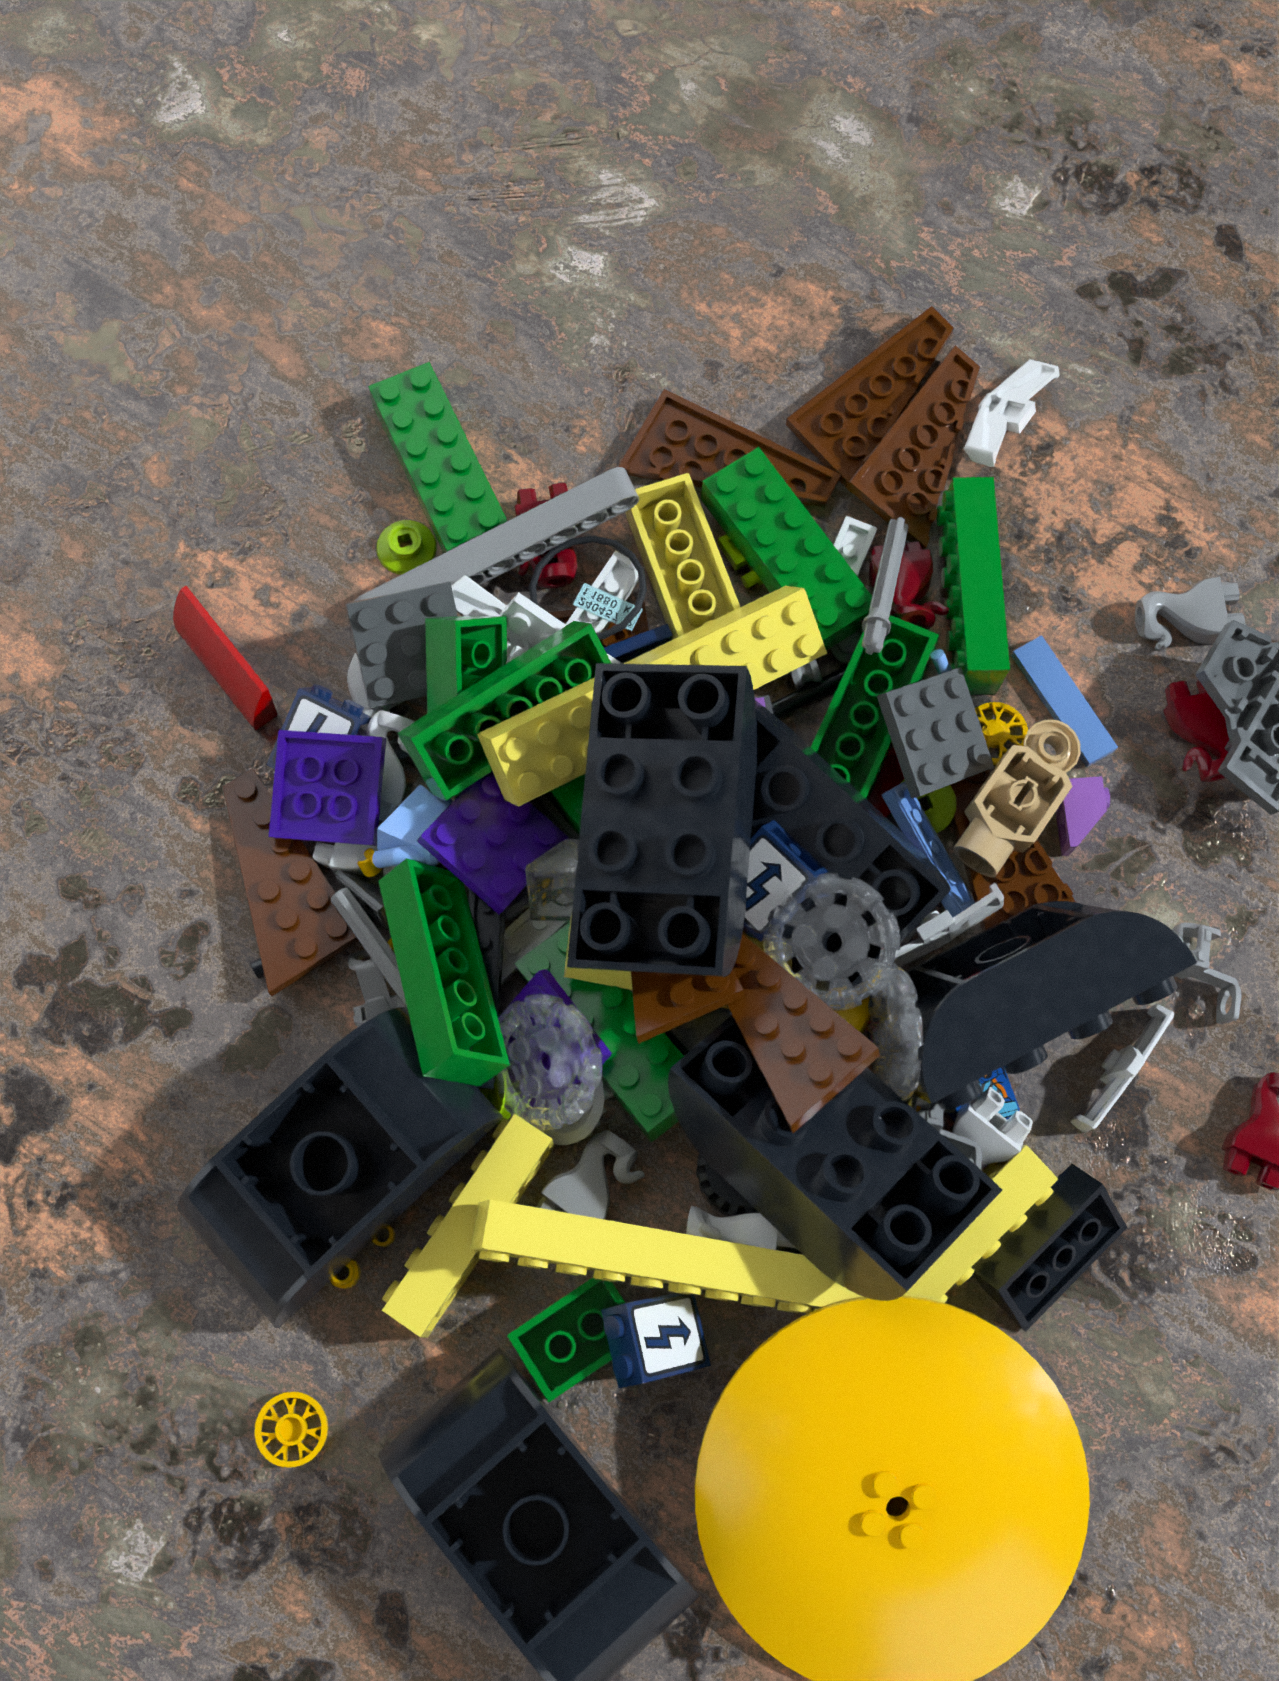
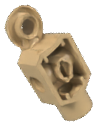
(1018, 797)

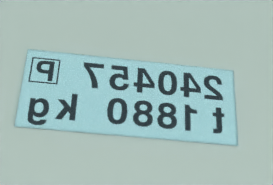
(605, 605)

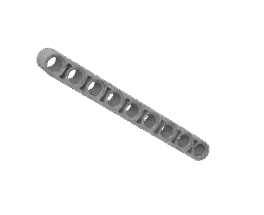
(524, 535)

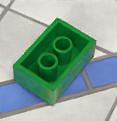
(567, 1338)

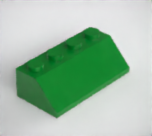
(462, 653)

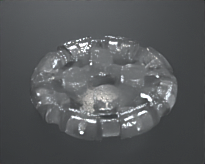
(853, 930)
(897, 1033)
(566, 1062)

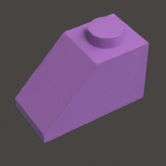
(1081, 811)

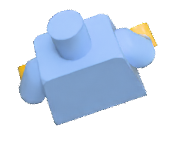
(400, 832)

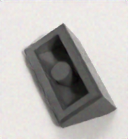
(366, 894)

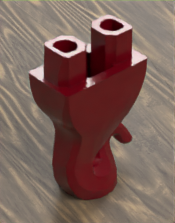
(554, 574)
(912, 584)
(1200, 723)
(1258, 1136)

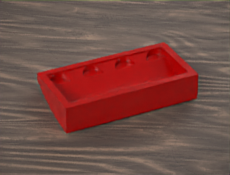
(222, 660)

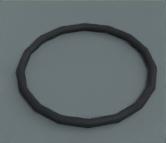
(605, 541)

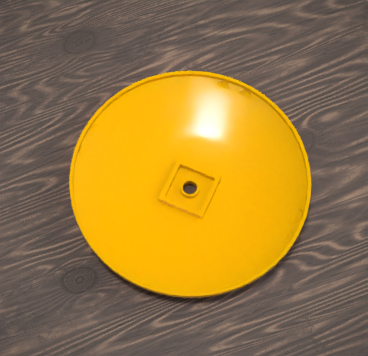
(873, 1409)

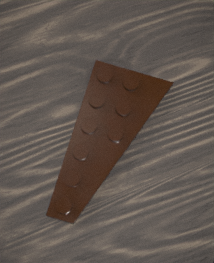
(863, 404)
(693, 440)
(916, 453)
(1024, 877)
(284, 889)
(673, 999)
(795, 1036)

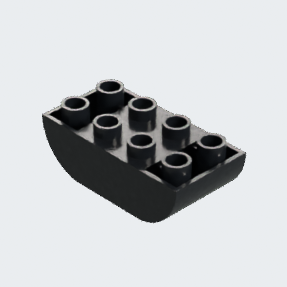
(665, 820)
(839, 831)
(1037, 979)
(331, 1164)
(854, 1189)
(535, 1527)

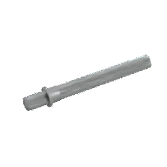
(877, 622)
(370, 938)

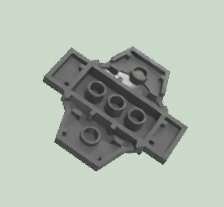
(1244, 685)

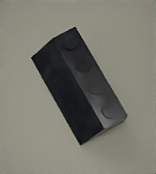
(1050, 1247)

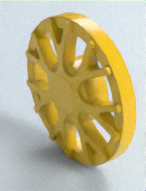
(997, 731)
(291, 1429)

